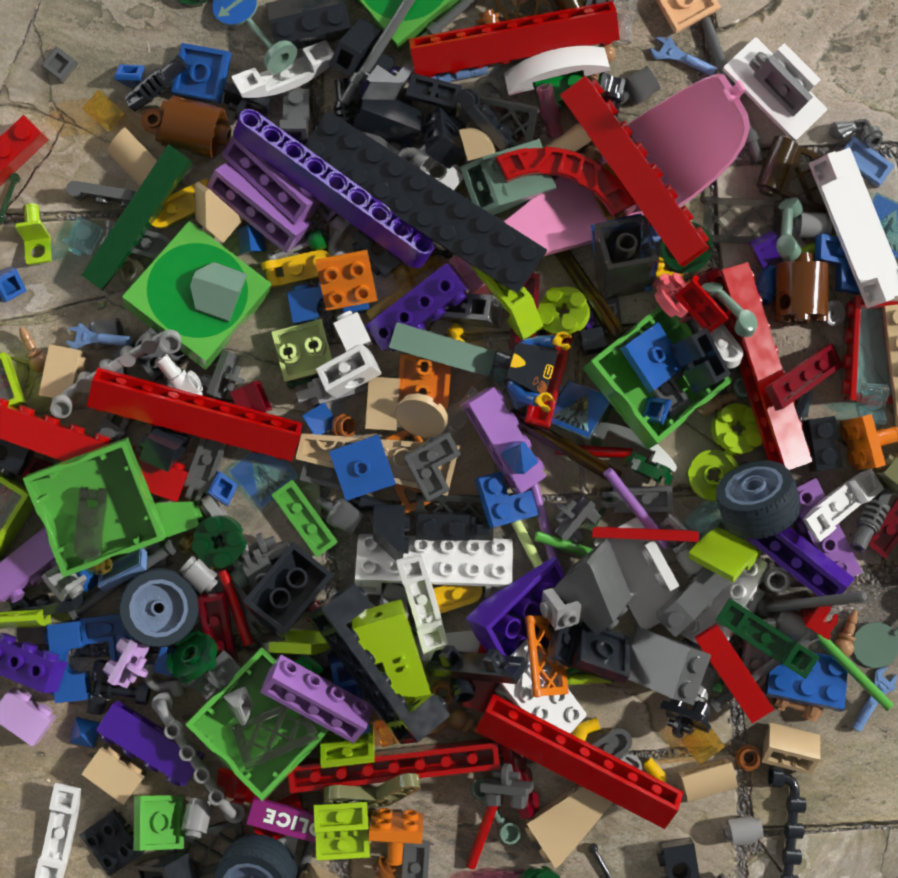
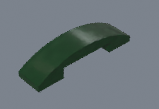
(767, 638)

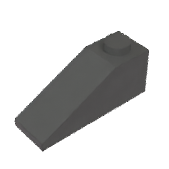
(477, 311)
(690, 601)

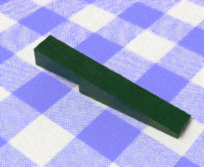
(137, 217)

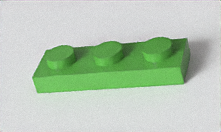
(304, 518)

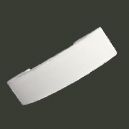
(555, 63)
(302, 70)
(658, 454)
(841, 502)
(422, 602)
(60, 831)

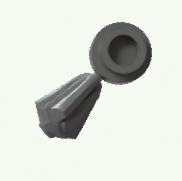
(870, 136)

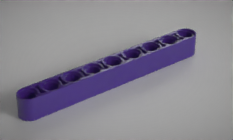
(332, 188)

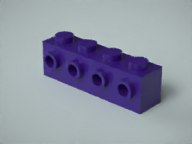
(420, 305)
(805, 562)
(30, 666)
(146, 741)

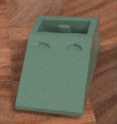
(490, 190)

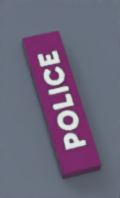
(282, 819)

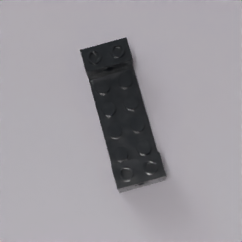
(407, 722)

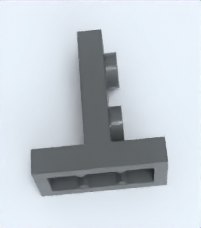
(296, 114)

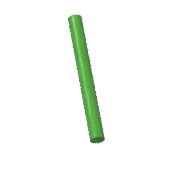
(855, 672)

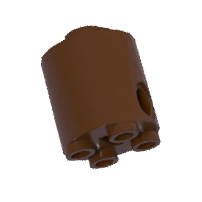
(193, 127)
(801, 290)

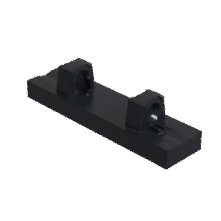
(476, 666)

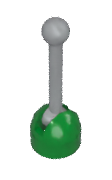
(315, 240)

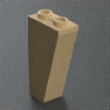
(565, 822)

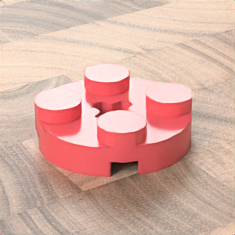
(666, 288)

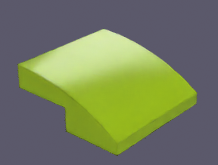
(724, 554)
(24, 619)
(300, 642)
(339, 751)
(341, 831)

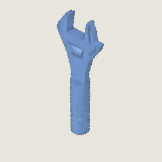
(671, 52)
(463, 74)
(87, 337)
(885, 686)

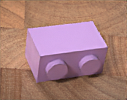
(25, 716)

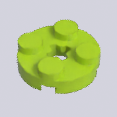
(562, 297)
(730, 440)
(698, 472)

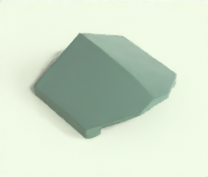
(217, 290)

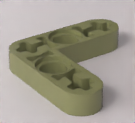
(381, 796)

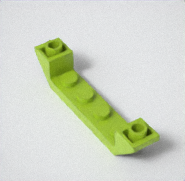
(523, 312)

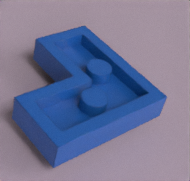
(829, 250)
(499, 506)
(104, 629)

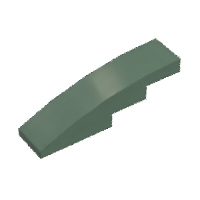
(442, 349)

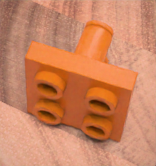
(346, 280)
(424, 378)
(865, 441)
(396, 830)

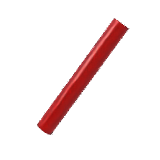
(598, 451)
(235, 607)
(481, 837)

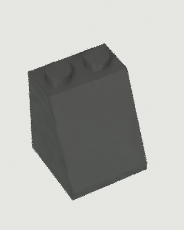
(598, 587)
(666, 665)

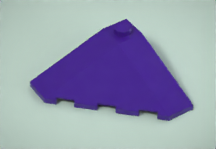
(501, 618)

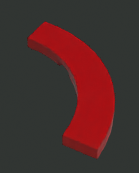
(570, 166)

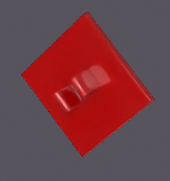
(234, 787)

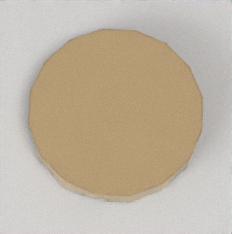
(421, 415)

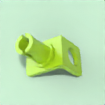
(34, 234)

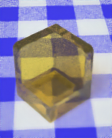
(103, 110)
(702, 744)

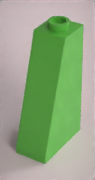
(179, 516)

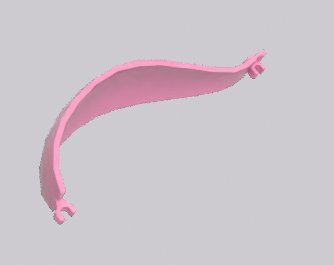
(686, 135)

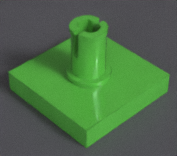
(158, 822)

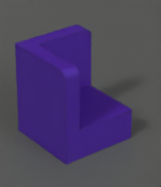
(765, 248)

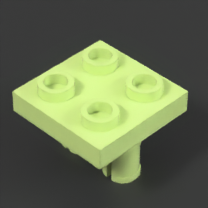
(302, 349)

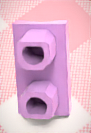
(129, 664)

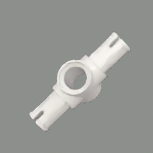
(178, 377)

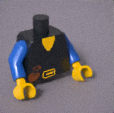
(531, 368)

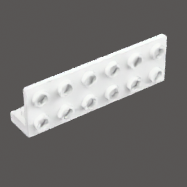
(857, 226)
(446, 561)

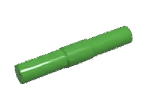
(561, 544)

